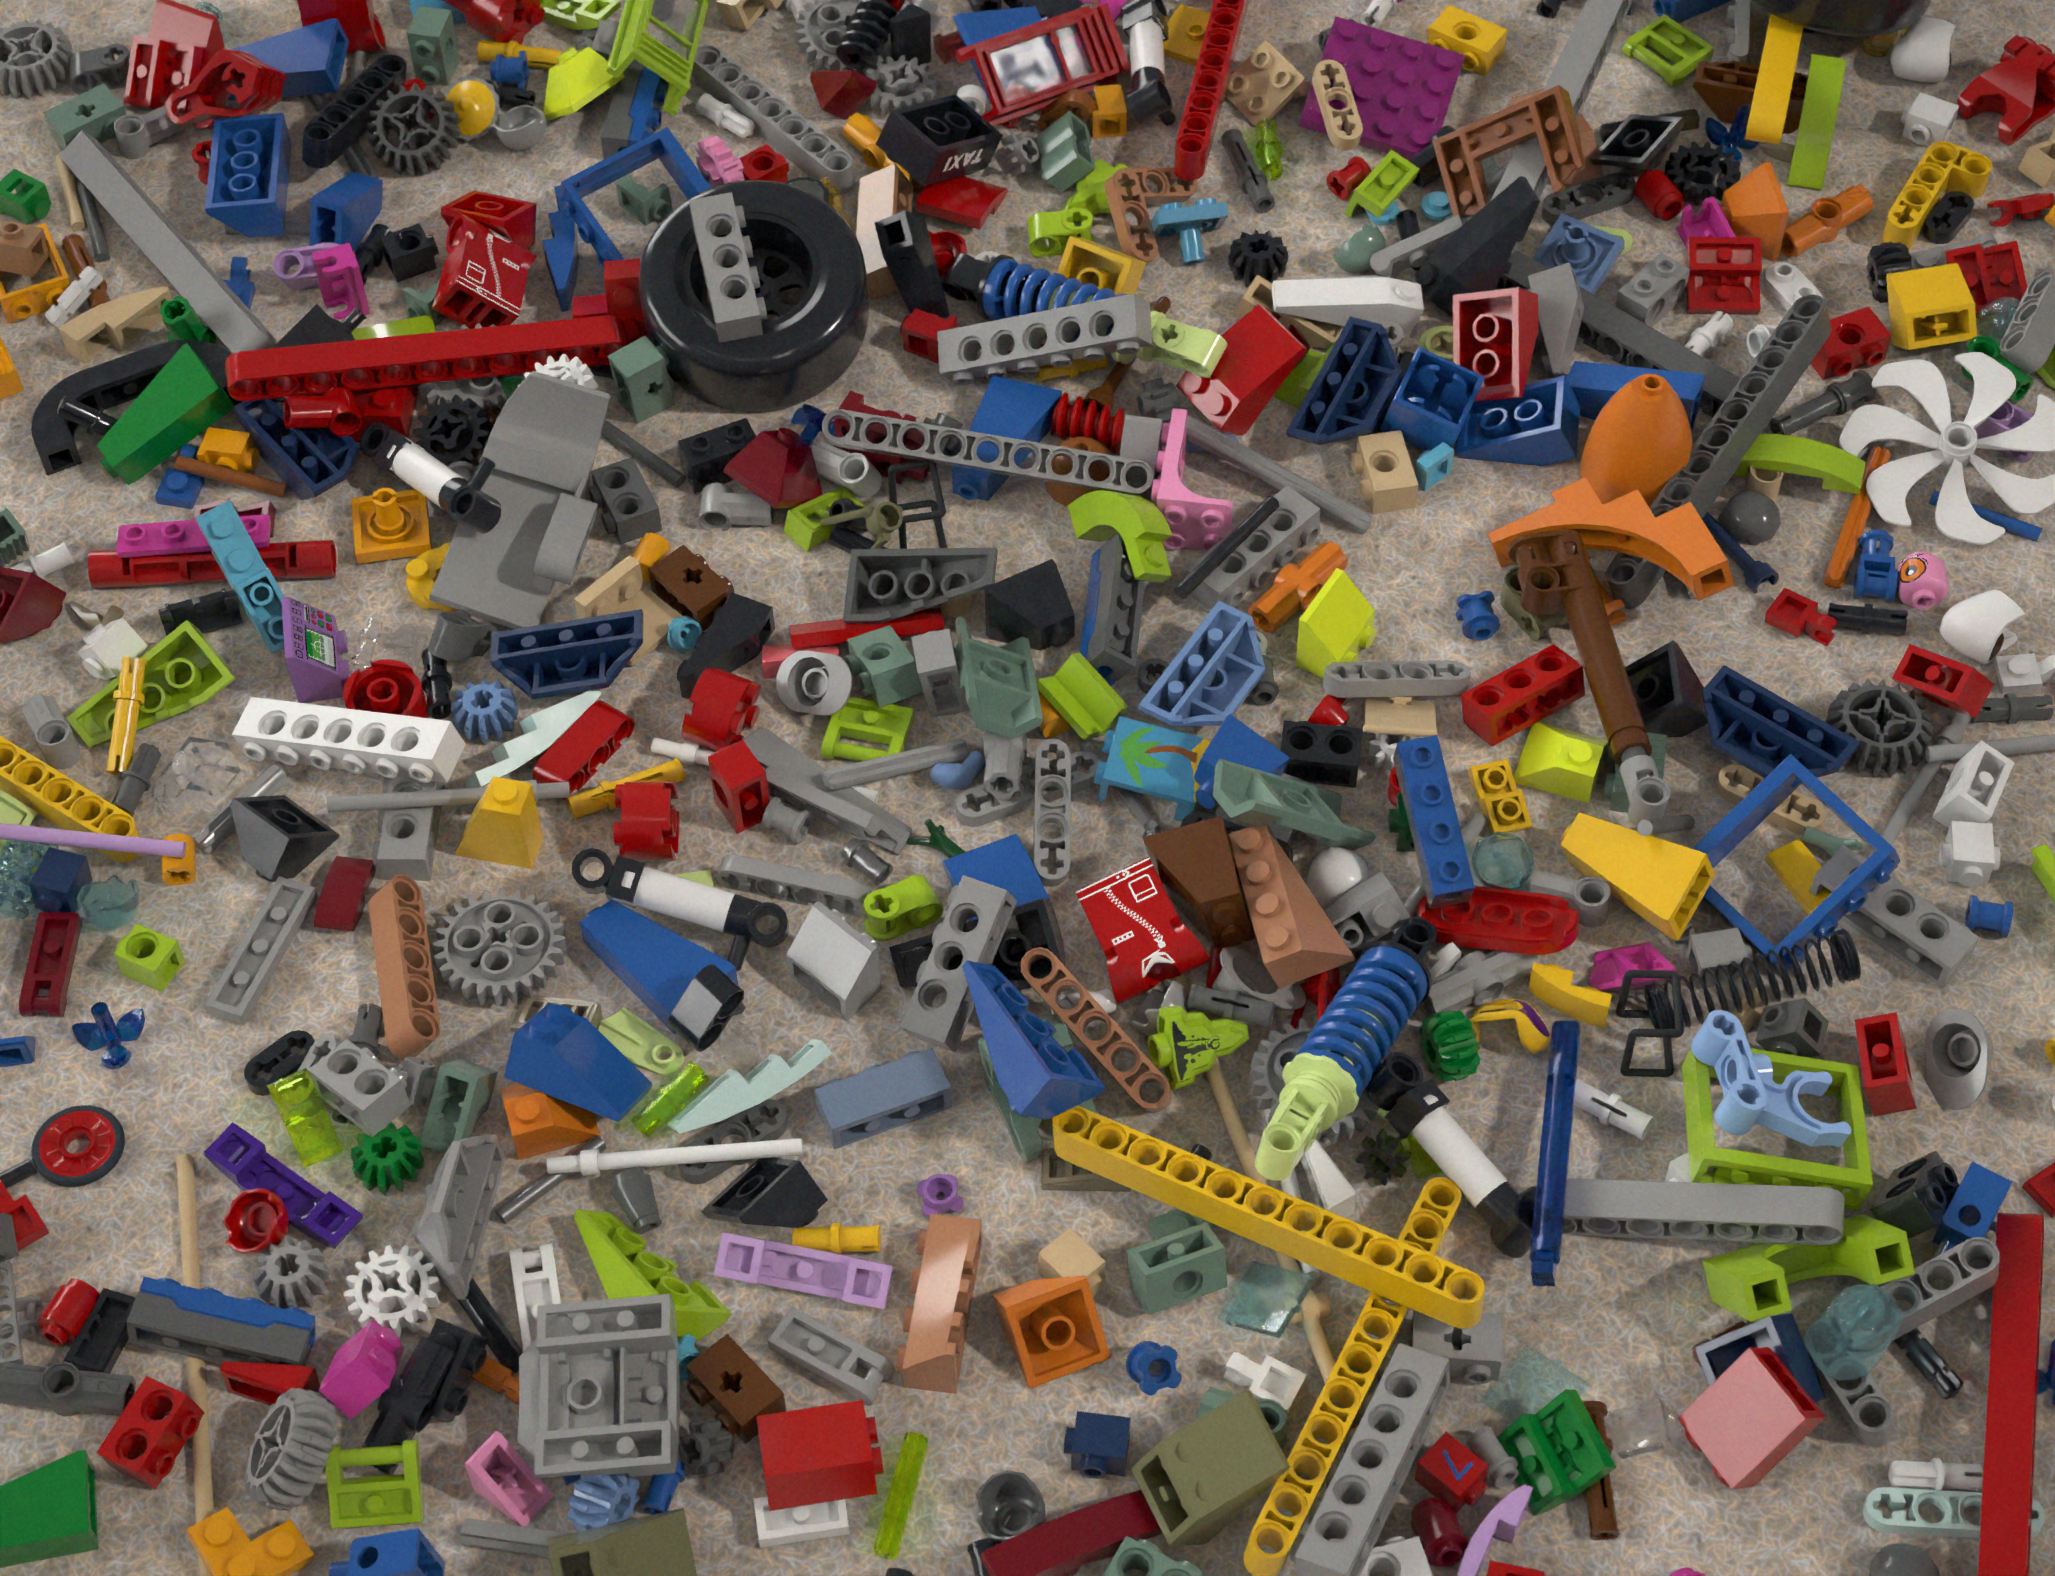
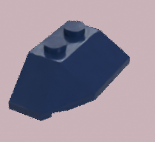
(1349, 387)
(302, 457)
(568, 654)
(1765, 729)

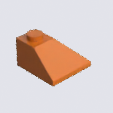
(1758, 209)
(545, 1122)
(1052, 1327)

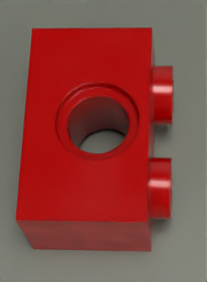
(1854, 342)
(1943, 681)
(739, 785)
(1885, 1064)

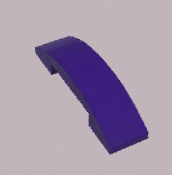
(309, 1210)

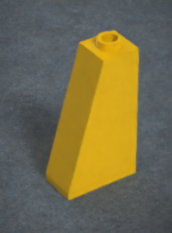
(1644, 872)

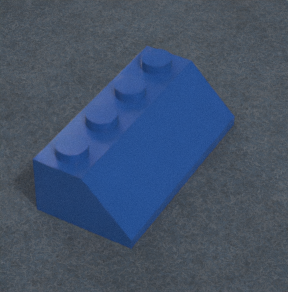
(250, 174)

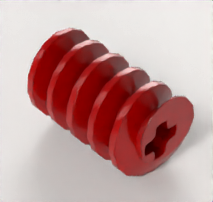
(1077, 421)

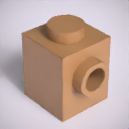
(22, 248)

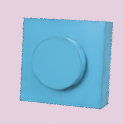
(1434, 465)

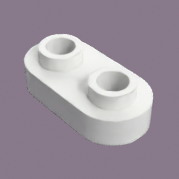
(1787, 284)

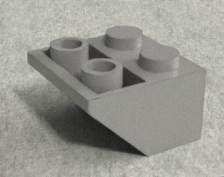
(835, 961)

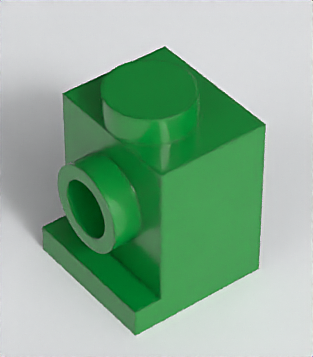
(30, 198)

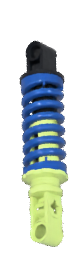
(1003, 294)
(1347, 1044)

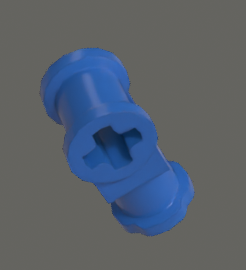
(1875, 569)

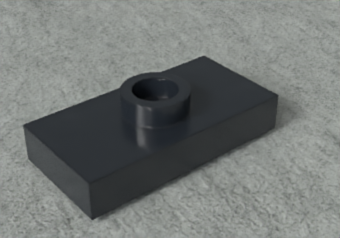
(102, 1333)

